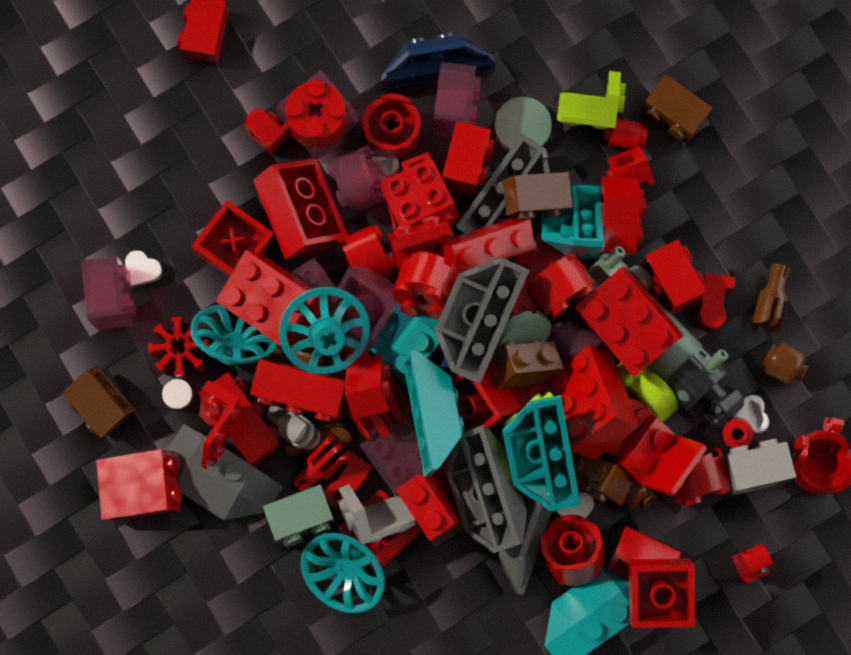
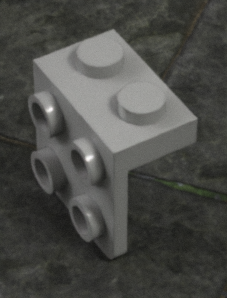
(375, 520)

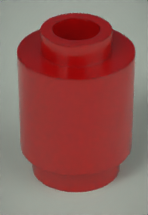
(626, 134)
(744, 425)

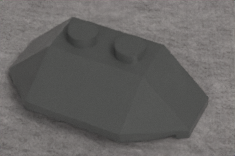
(489, 207)
(477, 315)
(226, 488)
(484, 491)
(520, 559)

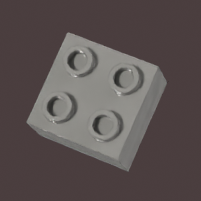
(759, 468)

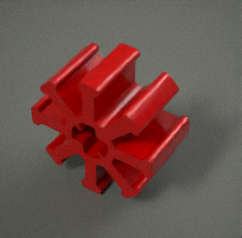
(169, 350)
(380, 422)

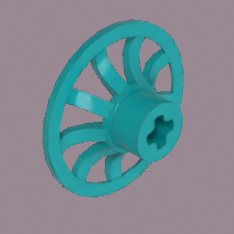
(324, 333)
(229, 343)
(347, 567)

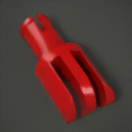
(321, 464)

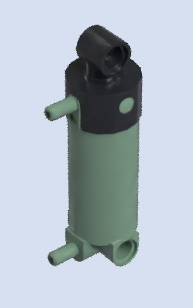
(687, 365)

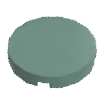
(522, 116)
(525, 328)

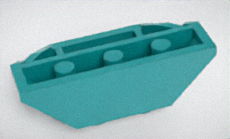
(579, 227)
(401, 336)
(433, 410)
(542, 454)
(588, 615)

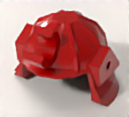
(823, 459)

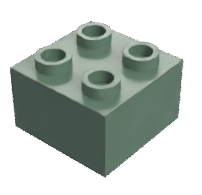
(299, 516)

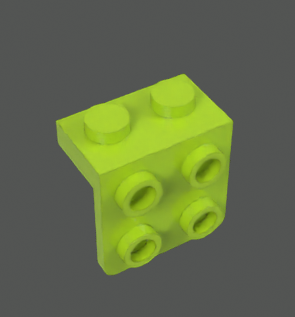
(593, 110)

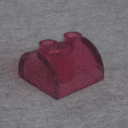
(376, 297)

